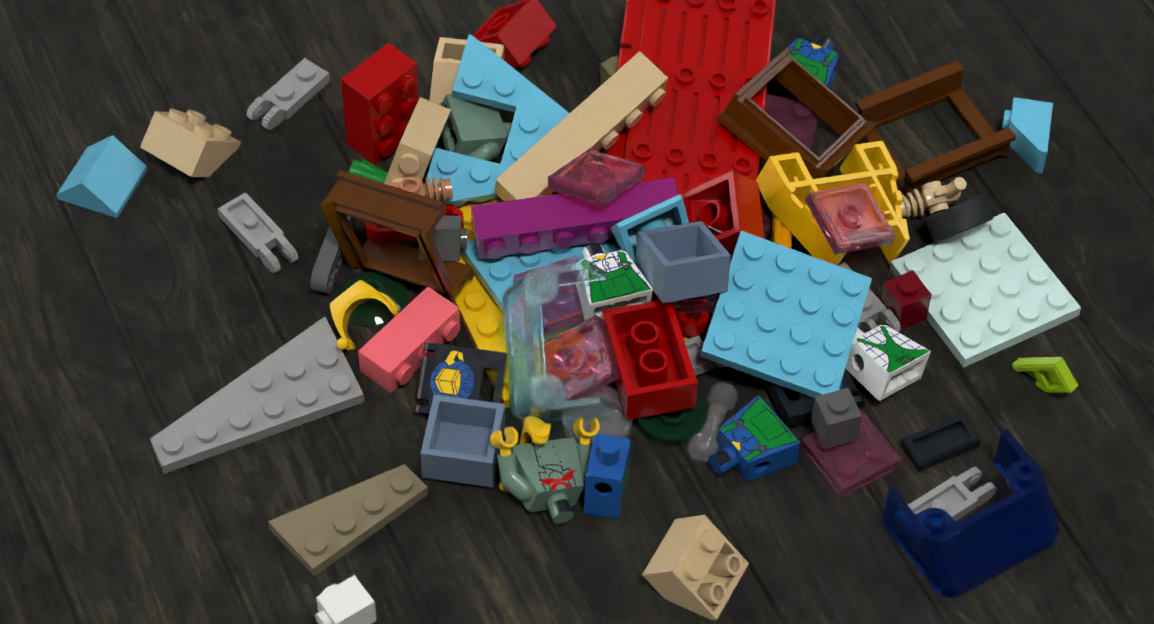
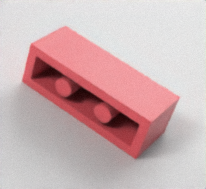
(398, 347)

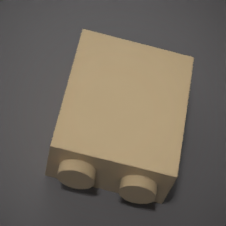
(418, 141)

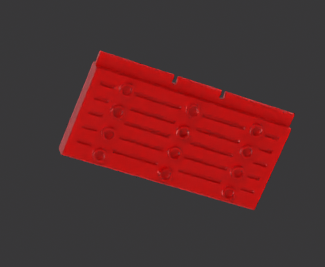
(708, 56)

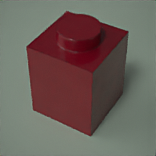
(906, 299)

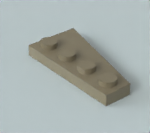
(340, 522)

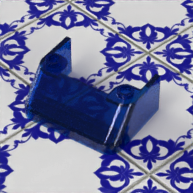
(986, 544)

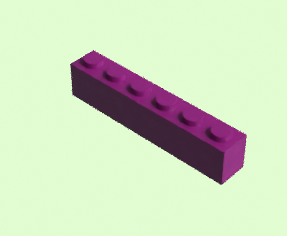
(558, 220)

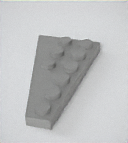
(279, 393)

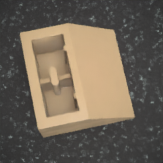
(447, 64)
(189, 142)
(696, 567)

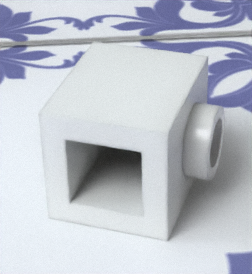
(345, 604)

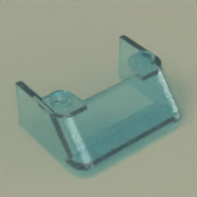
(529, 387)

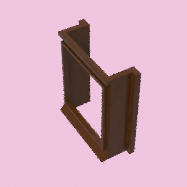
(924, 92)
(770, 138)
(400, 212)

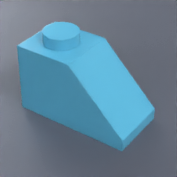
(1031, 125)

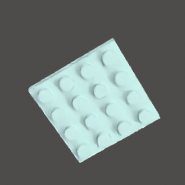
(988, 289)

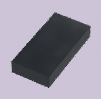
(940, 442)

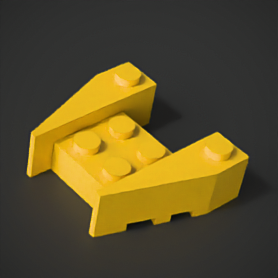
(787, 183)

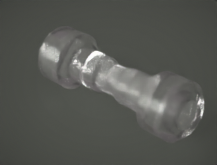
(721, 399)

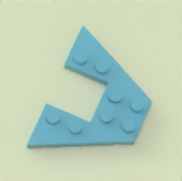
(493, 82)

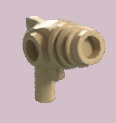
(932, 198)

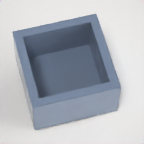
(683, 262)
(459, 440)

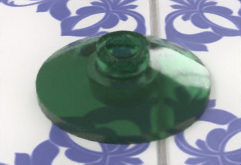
(373, 312)
(676, 430)

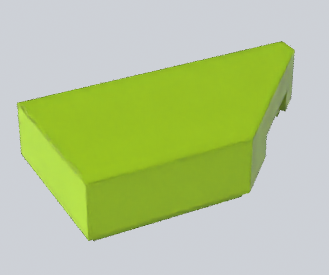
(1050, 372)

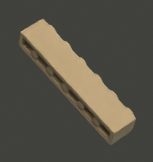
(589, 126)

